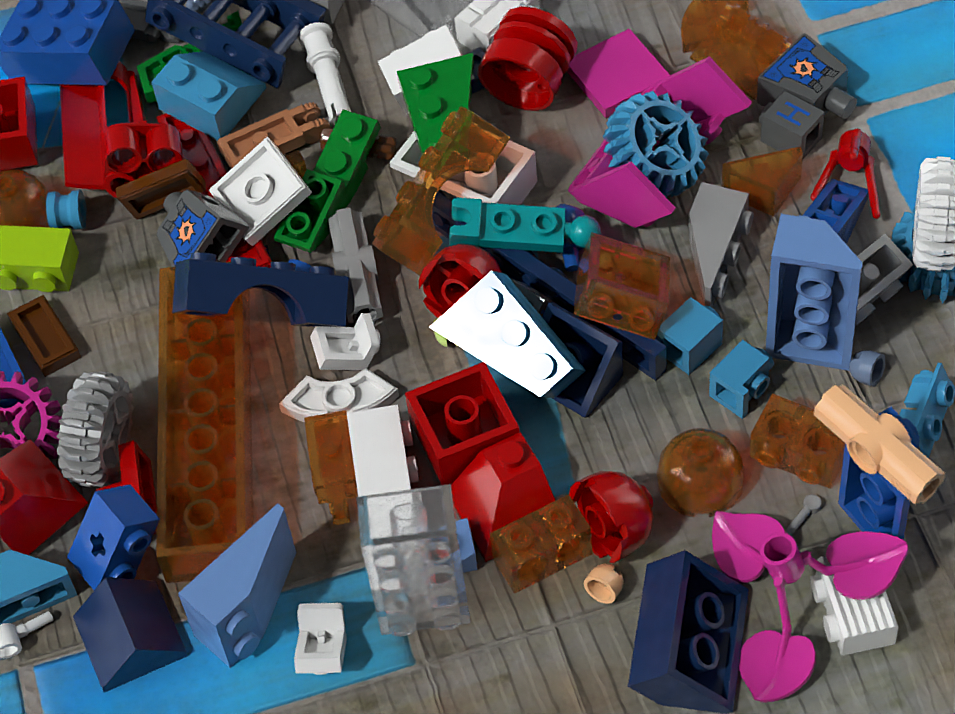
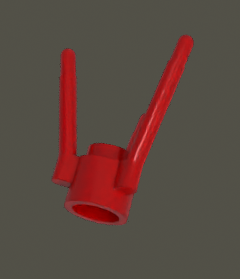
(852, 156)

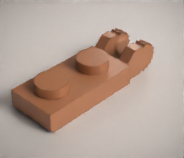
(286, 129)

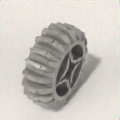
(92, 428)

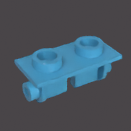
(931, 396)

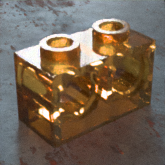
(802, 436)
(541, 543)

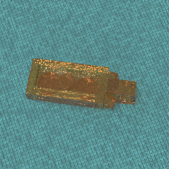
(332, 462)

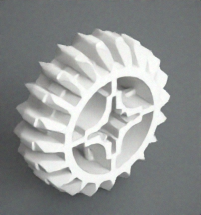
(935, 215)

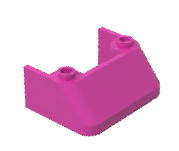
(625, 190)

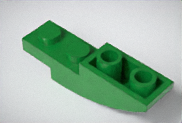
(331, 182)

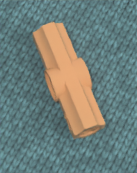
(879, 444)

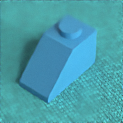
(30, 585)

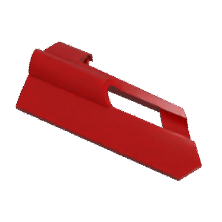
(113, 154)

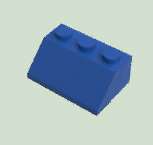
(871, 498)

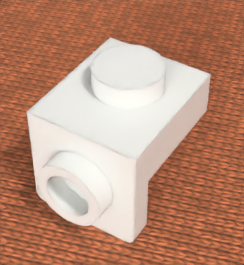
(346, 346)
(320, 638)

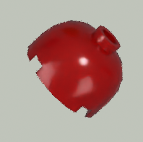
(453, 274)
(615, 511)

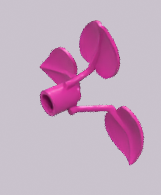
(747, 543)

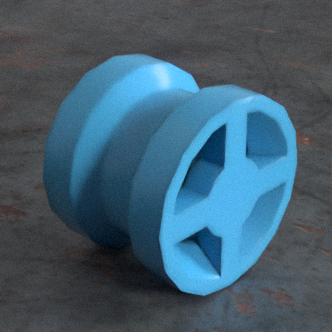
(66, 210)

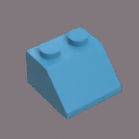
(205, 92)

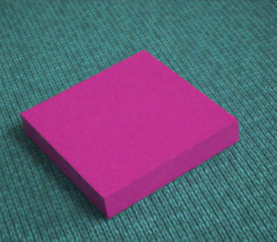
(615, 71)

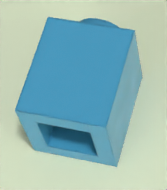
(691, 335)

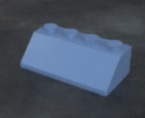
(812, 294)

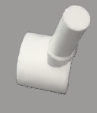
(11, 634)

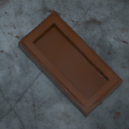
(149, 192)
(44, 335)

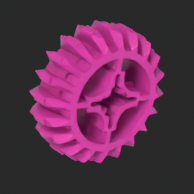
(21, 413)

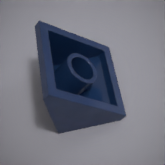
(595, 351)
(127, 631)

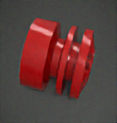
(527, 58)

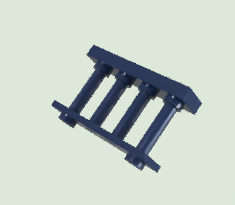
(236, 47)

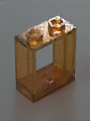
(637, 295)

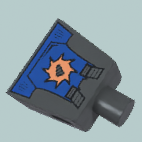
(809, 74)
(198, 225)

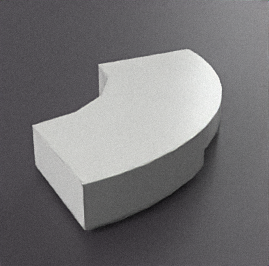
(352, 394)

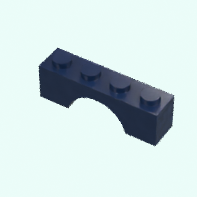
(211, 287)

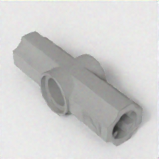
(355, 260)

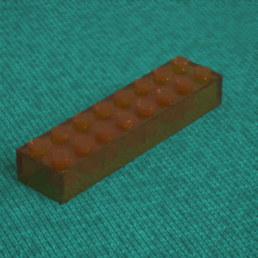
(202, 434)

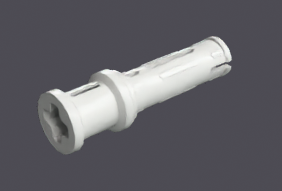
(324, 62)

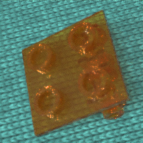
(741, 47)

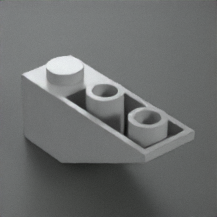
(715, 228)

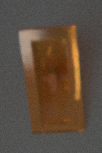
(765, 178)

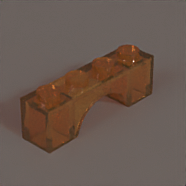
(465, 146)

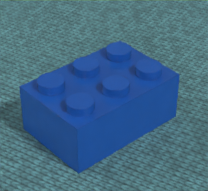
(65, 41)

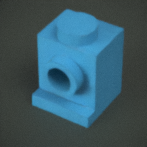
(740, 377)

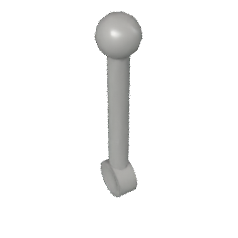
(811, 505)

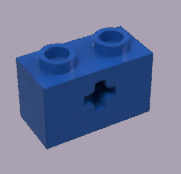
(113, 535)

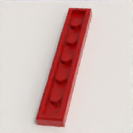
(202, 155)

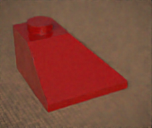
(499, 489)
(33, 498)

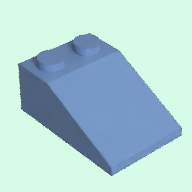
(240, 588)

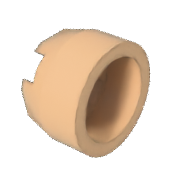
(604, 583)

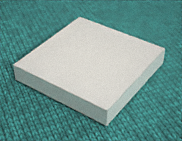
(261, 189)

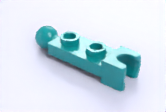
(517, 226)

